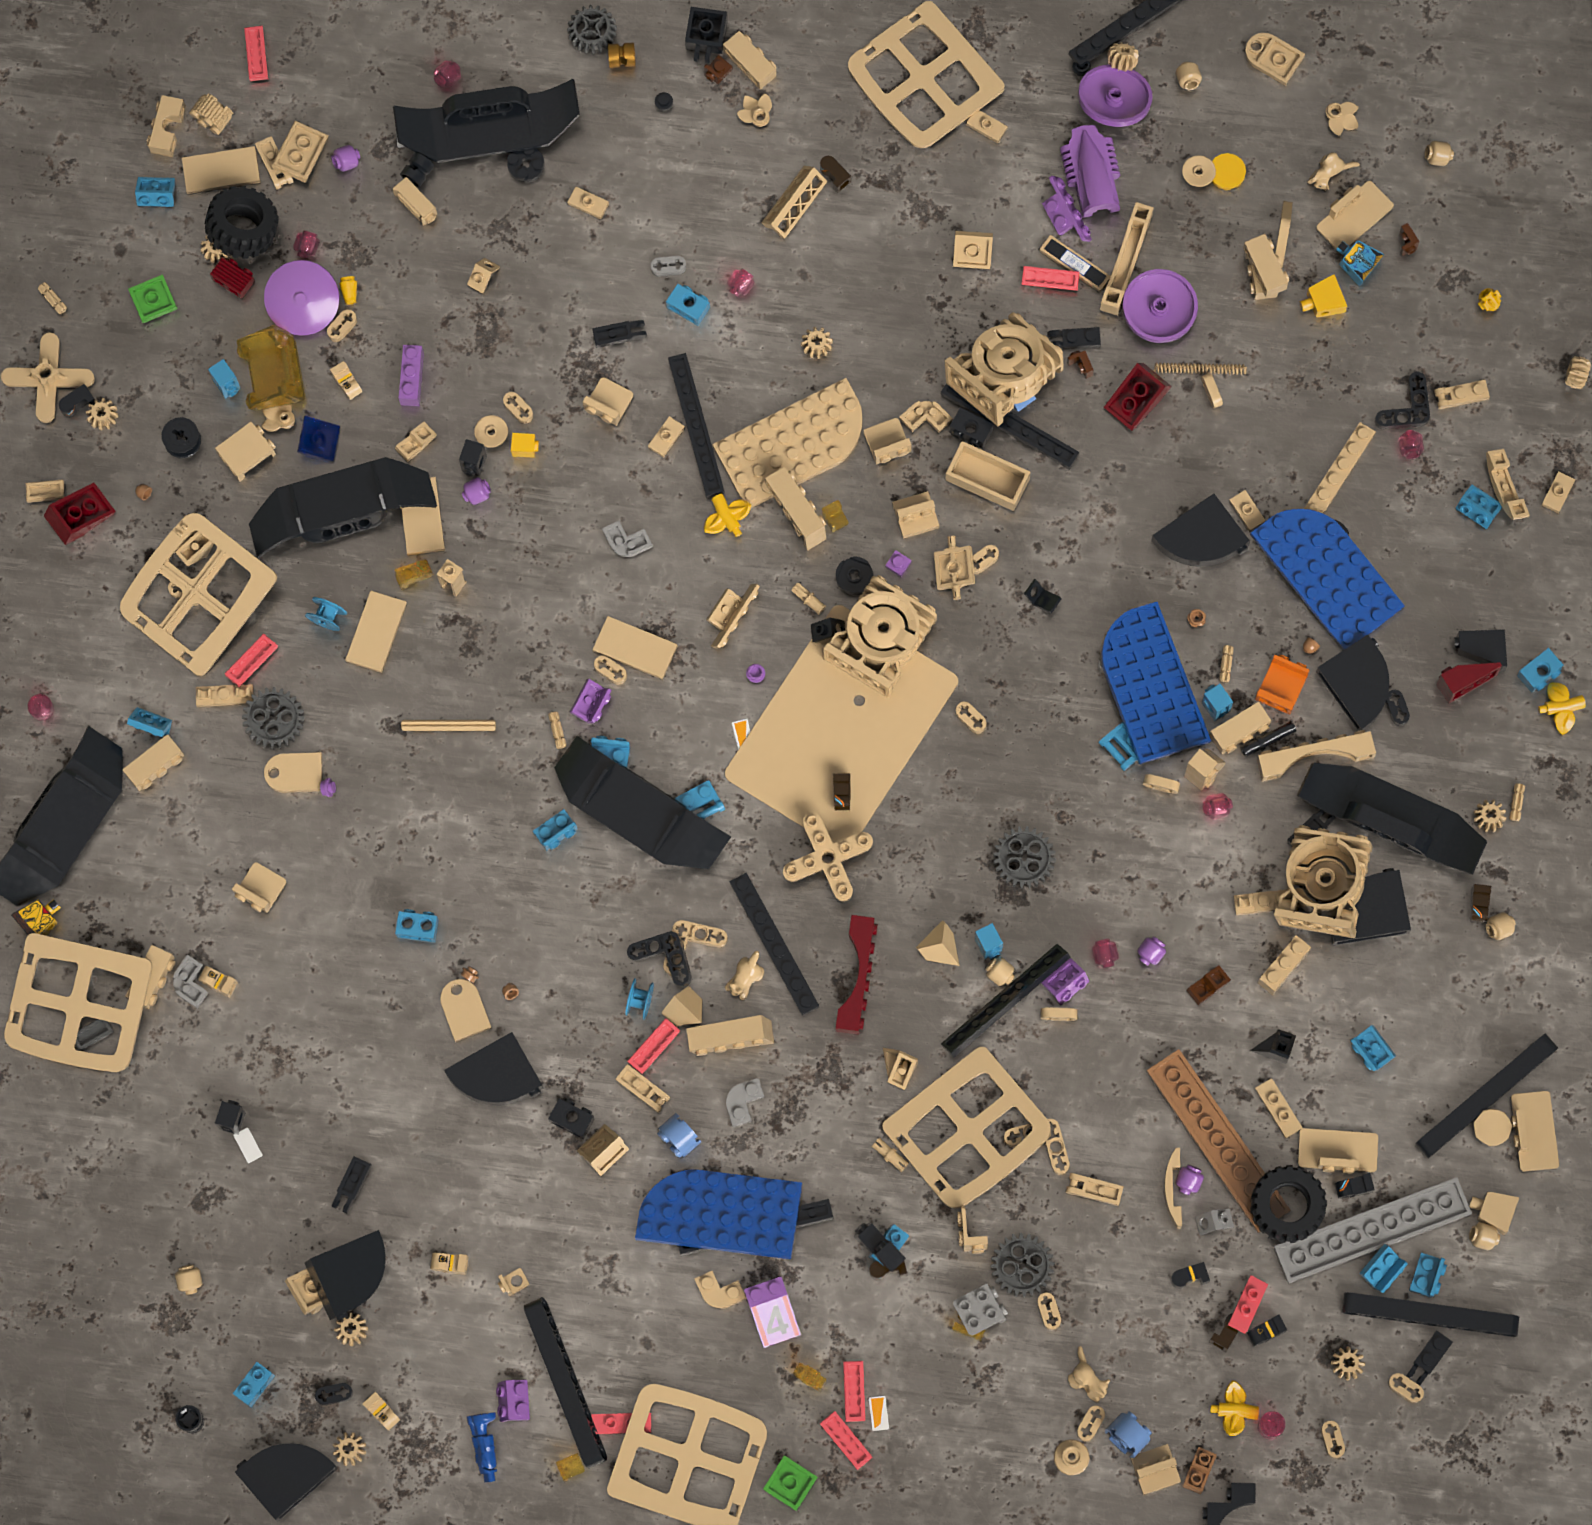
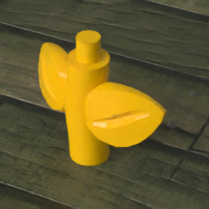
(726, 515)
(1561, 706)
(1235, 1409)

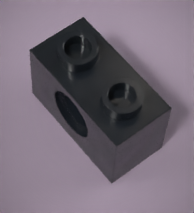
(967, 419)
(472, 458)
(230, 1117)
(580, 1126)

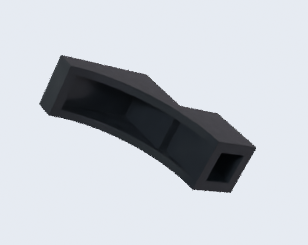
(879, 1246)
(1239, 1495)

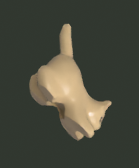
(1329, 166)
(746, 973)
(1084, 1377)

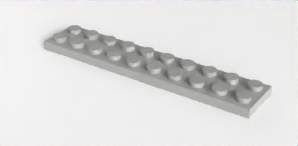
(1373, 1229)

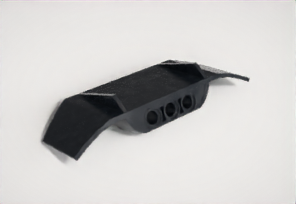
(488, 122)
(339, 503)
(637, 809)
(1393, 815)
(62, 819)

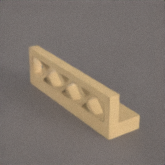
(793, 193)

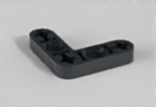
(1416, 408)
(664, 947)

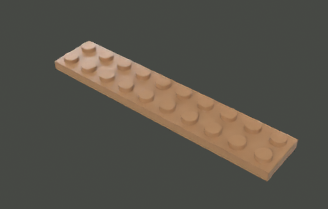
(1212, 1132)

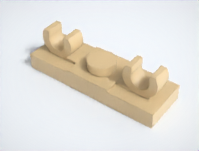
(223, 695)
(1257, 902)

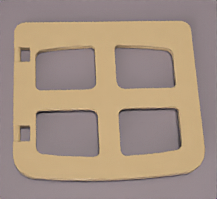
(923, 76)
(196, 591)
(76, 1005)
(968, 1129)
(688, 1456)

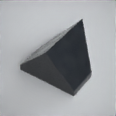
(1276, 1046)

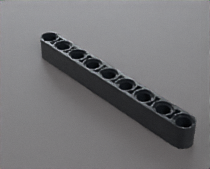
(1486, 1095)
(1430, 1314)
(565, 1382)

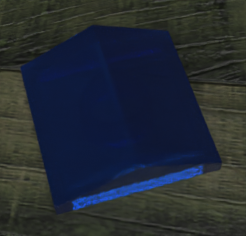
(318, 439)

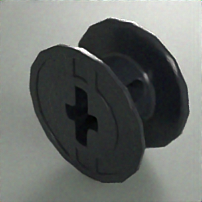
(181, 448)

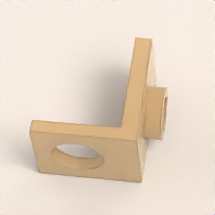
(481, 274)
(505, 1282)

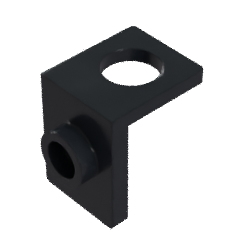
(1042, 598)
(826, 629)

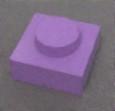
(898, 563)

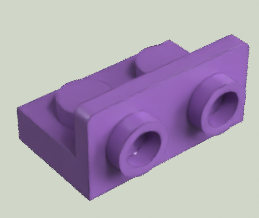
(1066, 981)

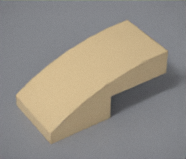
(415, 442)

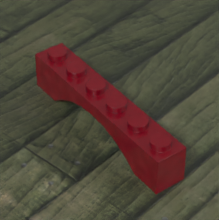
(850, 1013)

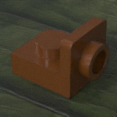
(717, 70)
(1409, 237)
(1084, 363)

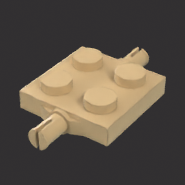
(954, 567)

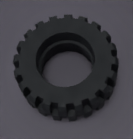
(235, 240)
(1307, 1185)

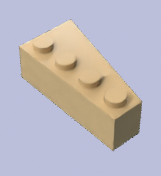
(730, 1035)

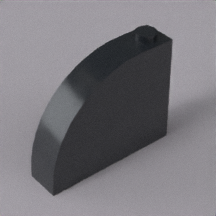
(1202, 535)
(1358, 681)
(1380, 909)
(496, 1074)
(348, 1274)
(284, 1475)

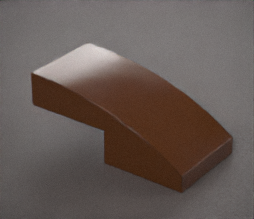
(1208, 985)

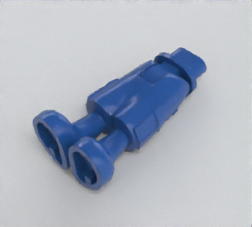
(483, 1444)

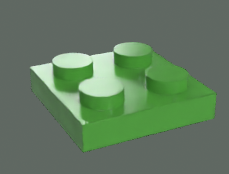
(152, 298)
(790, 1483)

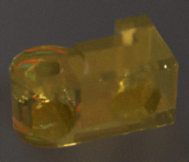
(413, 573)

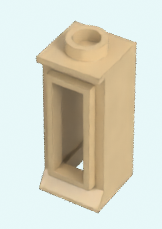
(415, 201)
(451, 574)

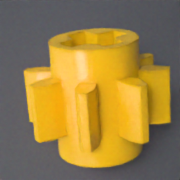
(1489, 299)

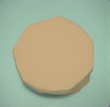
(1492, 1127)

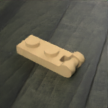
(268, 153)
(1462, 394)
(642, 1088)
(1095, 1189)

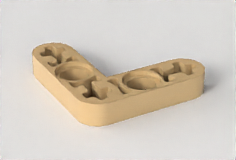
(1283, 230)
(689, 935)
(1064, 1159)

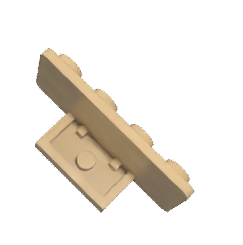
(1354, 214)
(1534, 1131)
(1338, 1150)

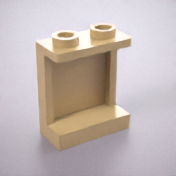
(245, 450)

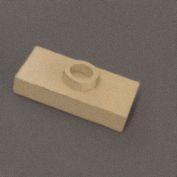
(987, 126)
(588, 203)
(666, 437)
(45, 491)
(1558, 492)
(1247, 510)

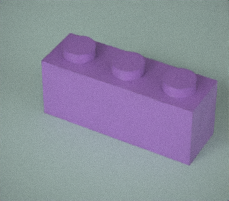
(411, 375)

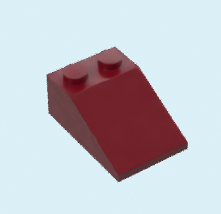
(1137, 396)
(78, 513)
(1464, 678)

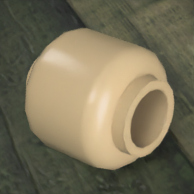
(1188, 75)
(1438, 153)
(1500, 926)
(1000, 971)
(1484, 1236)
(188, 1279)

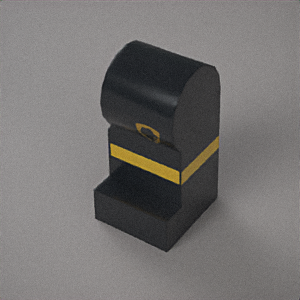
(1190, 1274)
(1267, 1331)

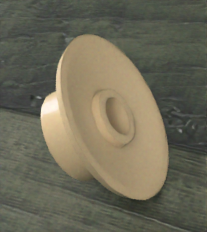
(1201, 164)
(488, 424)
(1067, 1466)

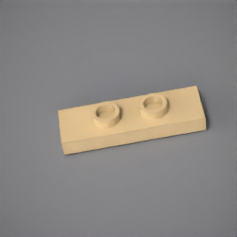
(1278, 1108)

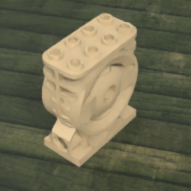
(1010, 374)
(919, 620)
(1307, 847)

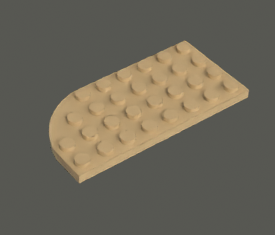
(801, 437)

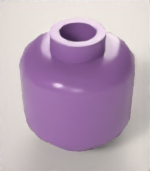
(345, 158)
(476, 491)
(1151, 951)
(1189, 1179)

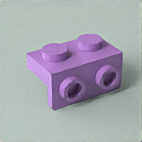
(590, 702)
(513, 1400)

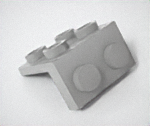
(980, 1309)

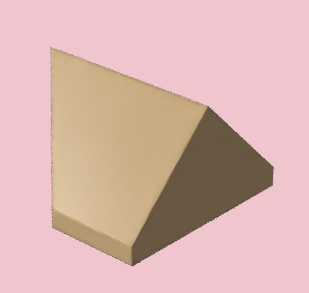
(194, 548)
(939, 946)
(684, 1008)
(899, 1067)

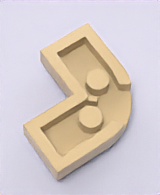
(926, 411)
(717, 1296)

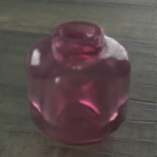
(447, 74)
(306, 244)
(740, 282)
(1411, 444)
(40, 707)
(1217, 806)
(1105, 953)

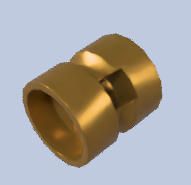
(621, 55)

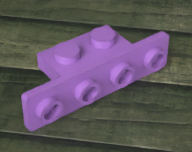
(1063, 212)

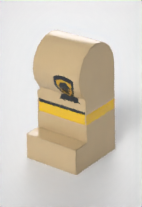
(346, 380)
(218, 981)
(449, 1263)
(381, 1411)

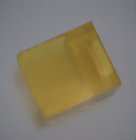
(834, 516)
(570, 1467)

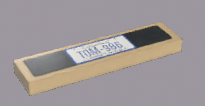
(1074, 262)

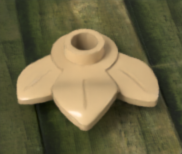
(755, 108)
(1344, 118)
(276, 416)

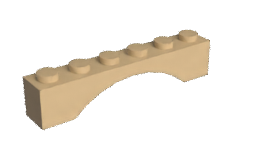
(1127, 258)
(1355, 747)

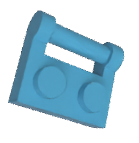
(1120, 735)
(701, 796)

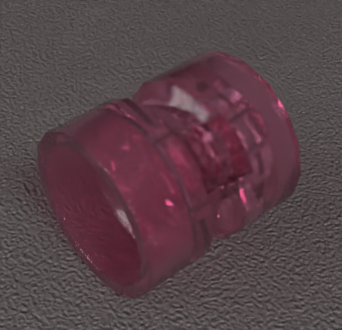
(1271, 1425)

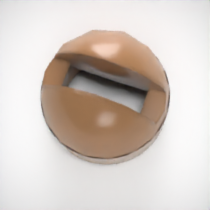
(143, 491)
(1310, 646)
(510, 995)

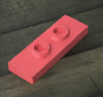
(256, 53)
(1050, 278)
(251, 660)
(653, 1046)
(1247, 1304)
(854, 1391)
(616, 1423)
(846, 1440)

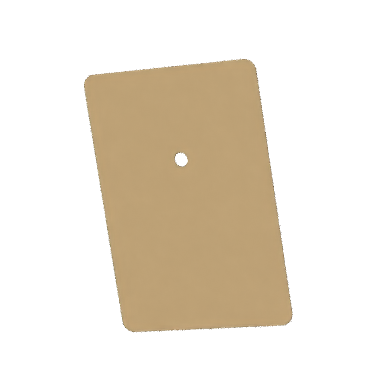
(820, 732)

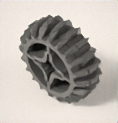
(601, 18)

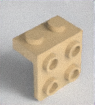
(608, 401)
(887, 441)
(259, 888)
(974, 1244)

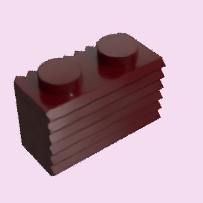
(232, 277)

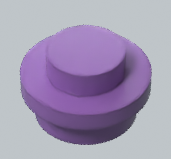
(755, 673)
(327, 787)

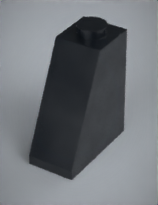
(1482, 646)

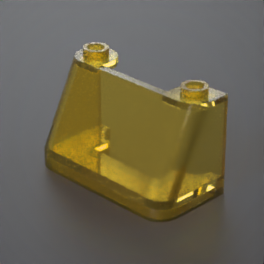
(272, 368)

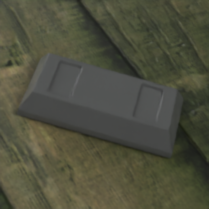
(92, 1033)

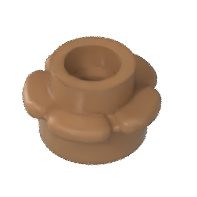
(1196, 613)
(470, 973)

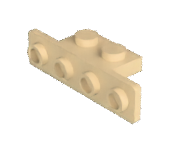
(728, 611)

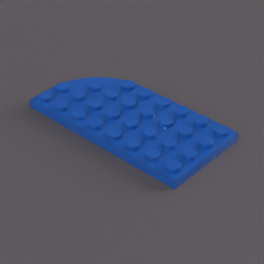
(1328, 573)
(1151, 686)
(722, 1213)

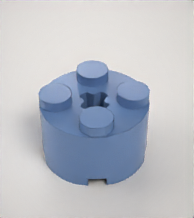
(679, 1136)
(1128, 1434)

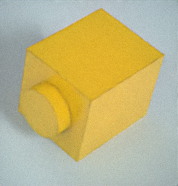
(524, 445)

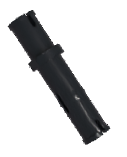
(1268, 739)

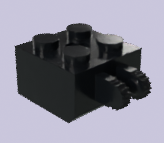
(706, 41)

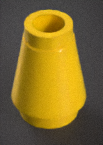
(349, 289)

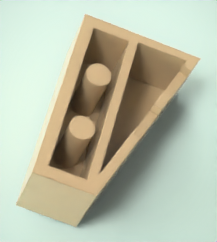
(1203, 768)

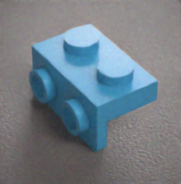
(1372, 1048)

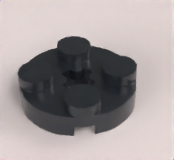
(530, 174)
(850, 565)

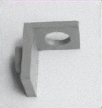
(1216, 1220)

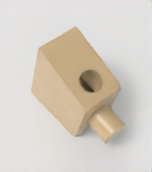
(1495, 1210)

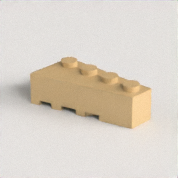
(796, 507)

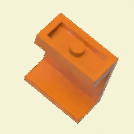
(1282, 684)

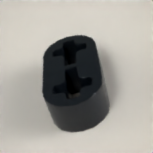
(1402, 707)
(335, 1398)

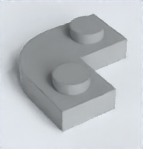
(625, 545)
(184, 982)
(737, 1100)

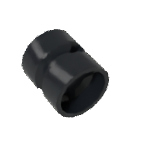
(417, 169)
(190, 1419)

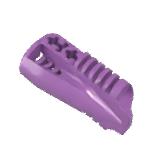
(1091, 169)

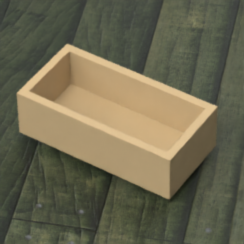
(988, 476)

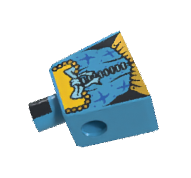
(1358, 260)

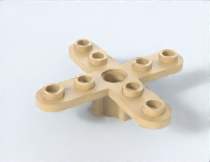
(47, 386)
(823, 846)

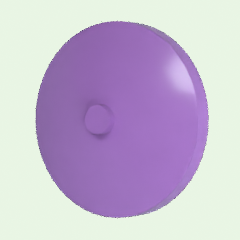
(1114, 96)
(301, 297)
(1160, 306)

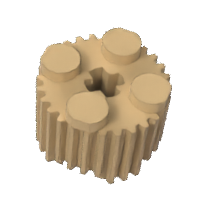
(211, 113)

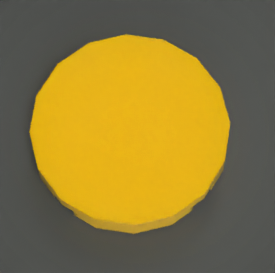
(1229, 171)

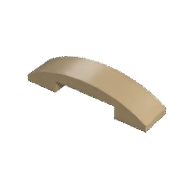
(1503, 485)
(1174, 1211)

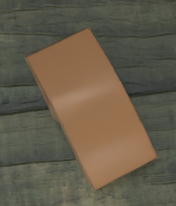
(1199, 1470)

